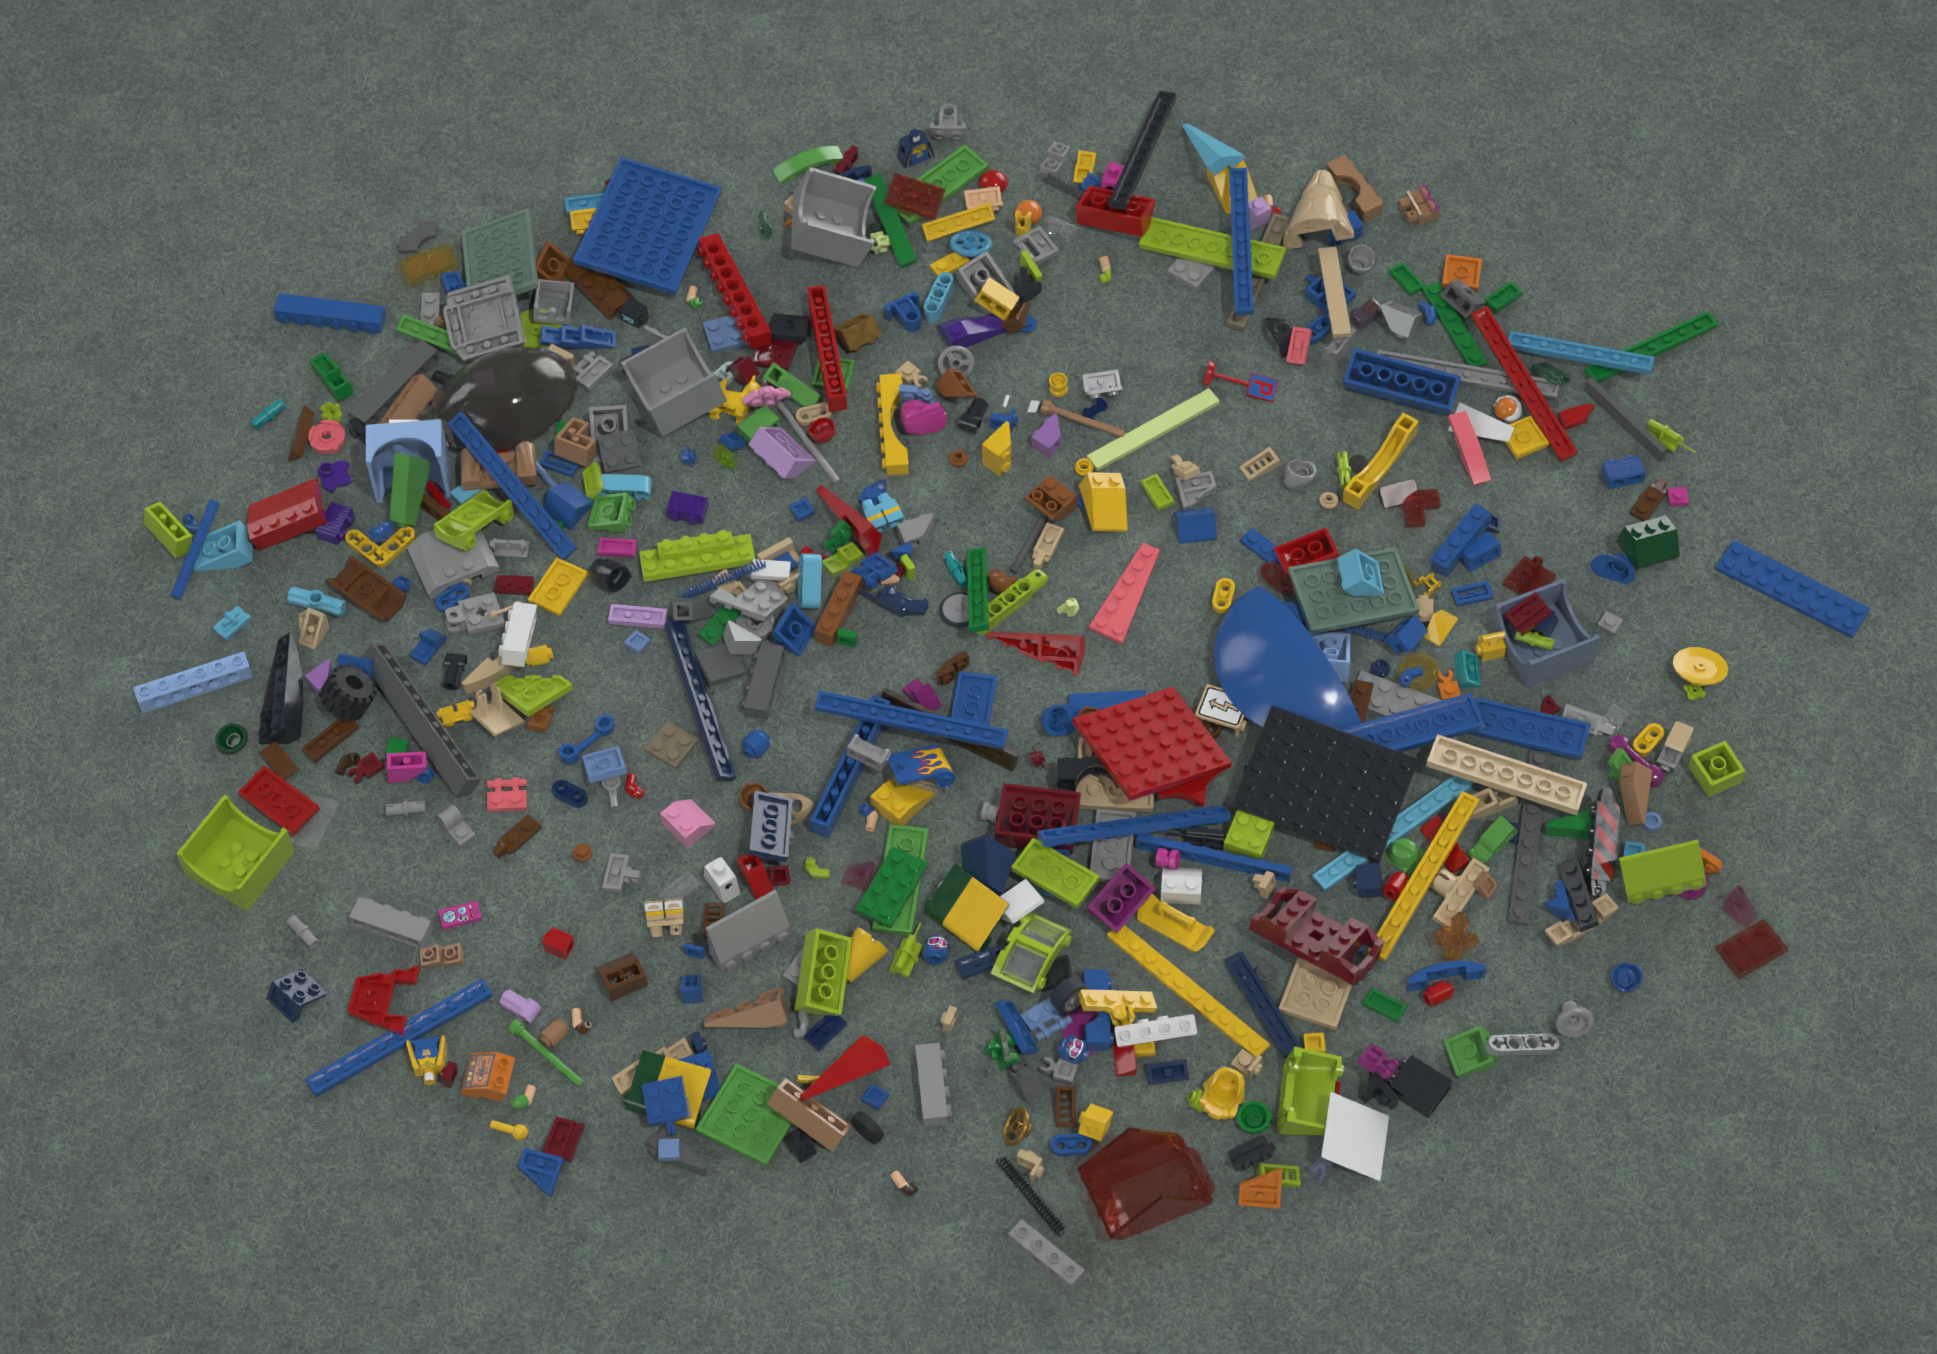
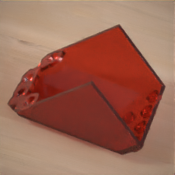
(1145, 1181)

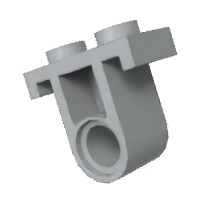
(948, 125)

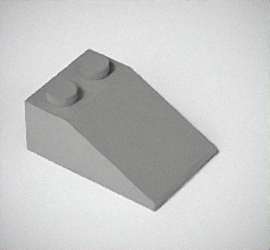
(976, 273)
(606, 421)

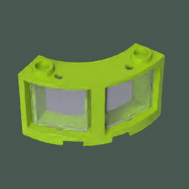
(1031, 952)

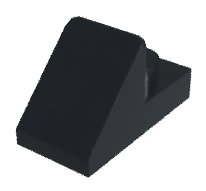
(1028, 289)
(1377, 1087)

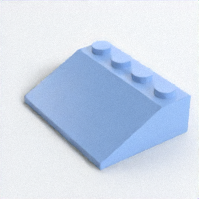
(1337, 650)

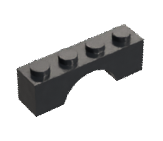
(1073, 770)

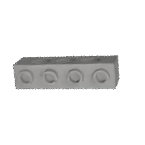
(1046, 1256)

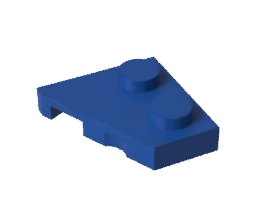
(541, 1169)

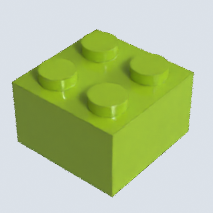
(1716, 768)
(1249, 836)

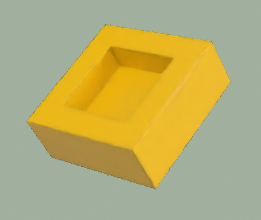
(1314, 1042)
(1145, 1049)

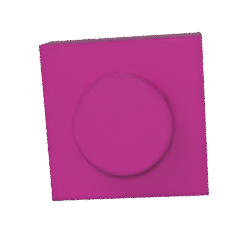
(1677, 496)

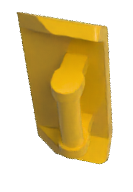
(1174, 924)

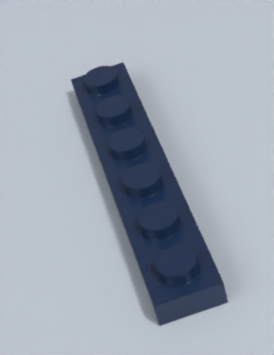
(1262, 1003)

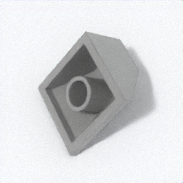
(1401, 319)

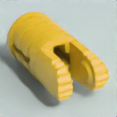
(1022, 223)

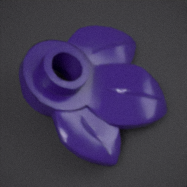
(336, 476)

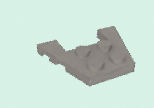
(758, 601)

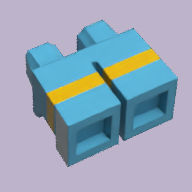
(882, 515)

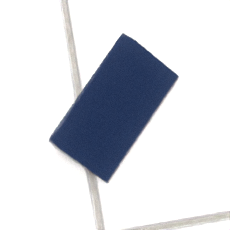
(1167, 1071)

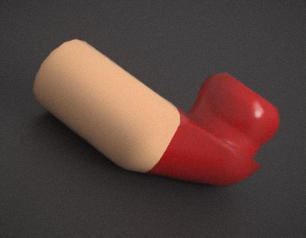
(1268, 198)

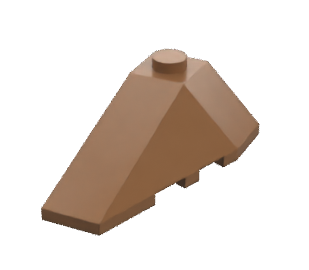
(764, 1012)

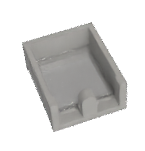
(553, 302)

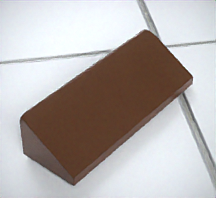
(301, 434)

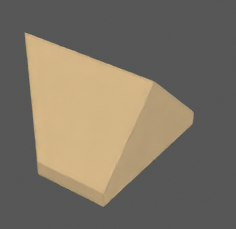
(312, 627)

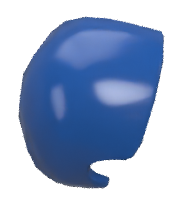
(382, 532)
(1625, 974)

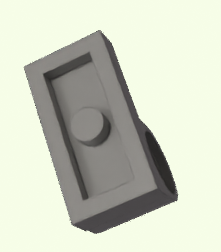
(455, 826)

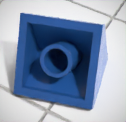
(567, 504)
(1196, 525)
(793, 630)

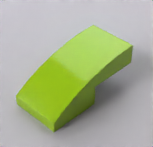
(843, 559)

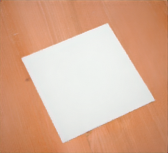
(1355, 1136)

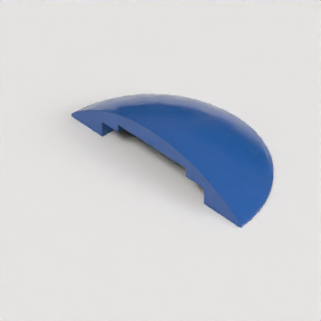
(1272, 660)

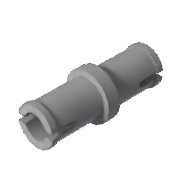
(405, 808)
(303, 932)

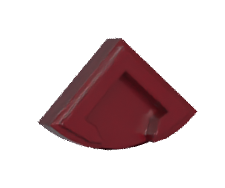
(1549, 706)

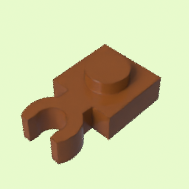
(541, 720)

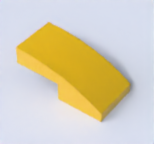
(1084, 165)

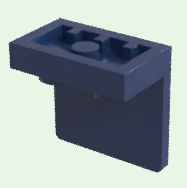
(294, 992)

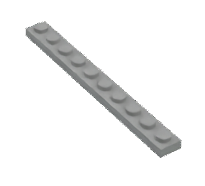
(1475, 375)

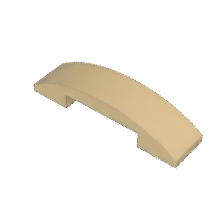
(1568, 931)

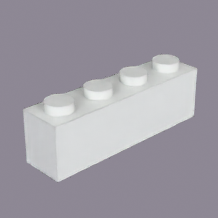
(518, 634)

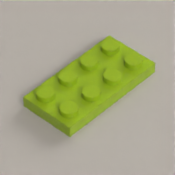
(1055, 873)

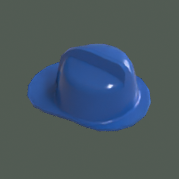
(1613, 567)
(1060, 718)

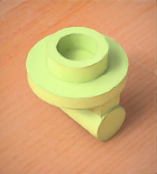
(1069, 606)

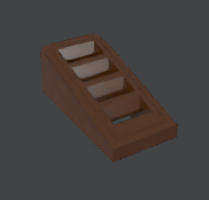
(1017, 317)
(707, 913)
(1065, 1090)

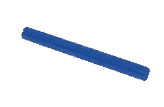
(195, 549)

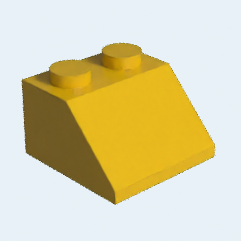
(997, 450)

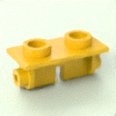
(449, 717)

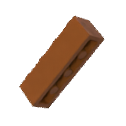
(838, 608)

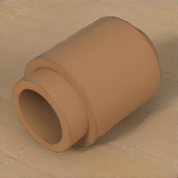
(554, 1033)

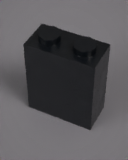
(1419, 1086)

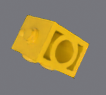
(1095, 1122)

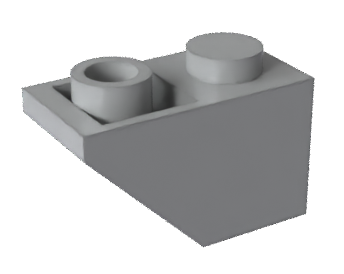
(916, 529)

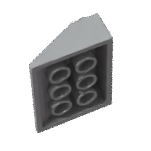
(748, 931)

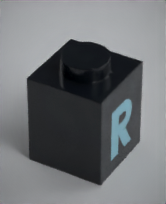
(634, 313)

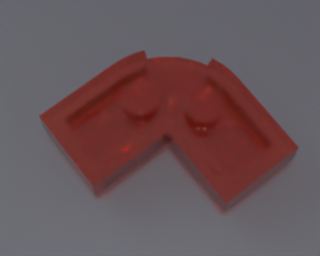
(1416, 504)

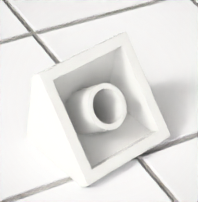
(1022, 900)

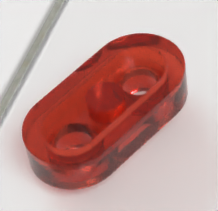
(1277, 578)

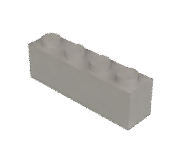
(391, 922)
(931, 1084)

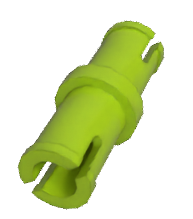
(1343, 469)
(1536, 640)

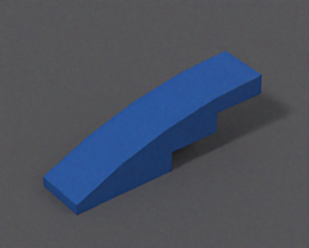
(578, 338)

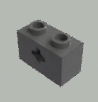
(1462, 298)

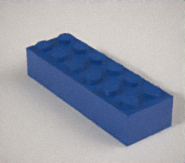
(1402, 382)

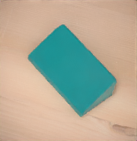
(1467, 669)

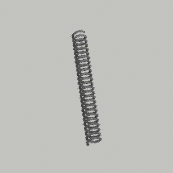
(1065, 185)

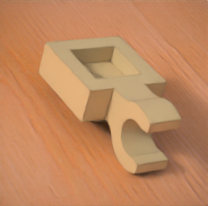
(1184, 469)

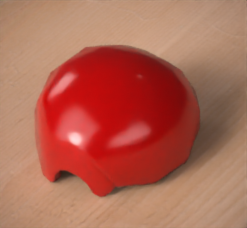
(825, 426)

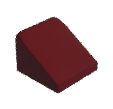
(779, 875)

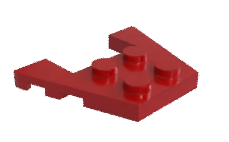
(373, 998)

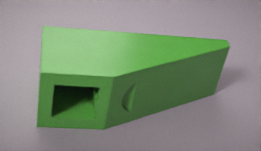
(798, 390)

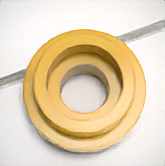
(1083, 463)

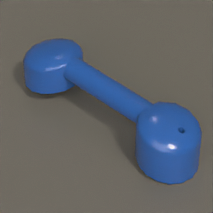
(570, 753)

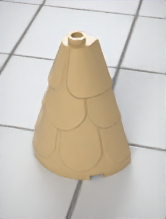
(1318, 210)

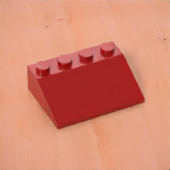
(286, 515)

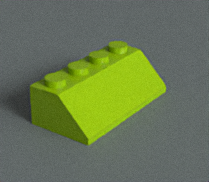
(823, 973)

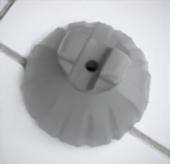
(1574, 1020)

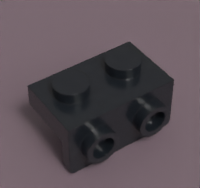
(1250, 1152)

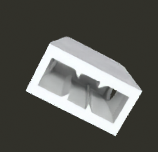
(718, 876)

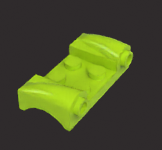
(461, 524)

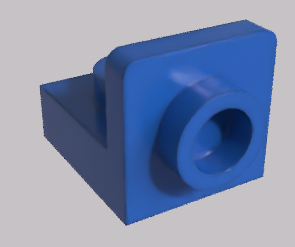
(998, 420)

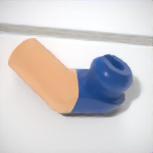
(870, 815)

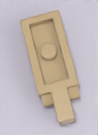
(1046, 545)

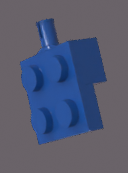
(1316, 293)
(666, 1103)

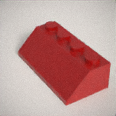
(1095, 212)

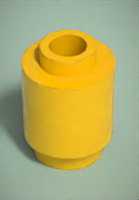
(539, 655)

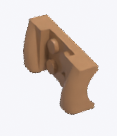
(521, 462)

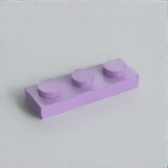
(637, 616)

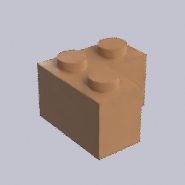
(574, 443)

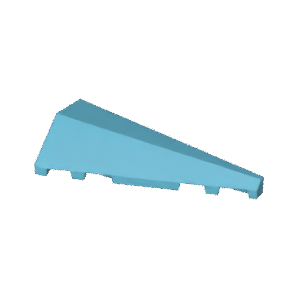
(1212, 151)

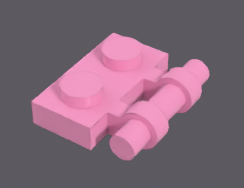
(765, 396)

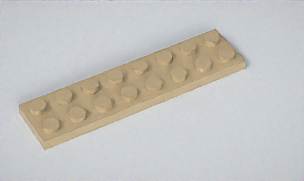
(1506, 774)

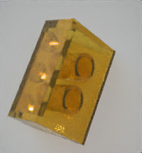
(428, 264)

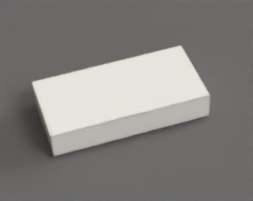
(774, 570)

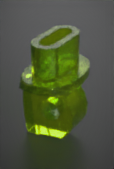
(724, 456)

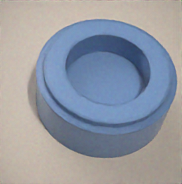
(1653, 822)

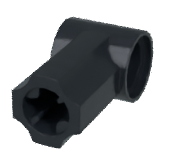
(973, 417)
(453, 670)

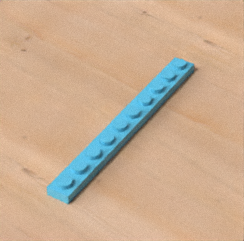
(1405, 823)

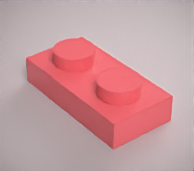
(1299, 346)

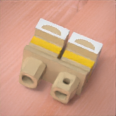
(657, 919)

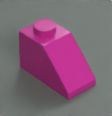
(405, 766)

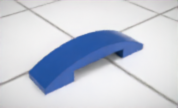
(1445, 969)

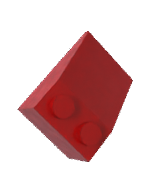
(1307, 549)

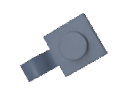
(1320, 1165)

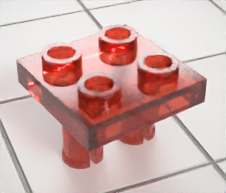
(1528, 576)

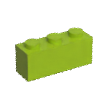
(167, 529)

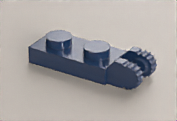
(978, 962)

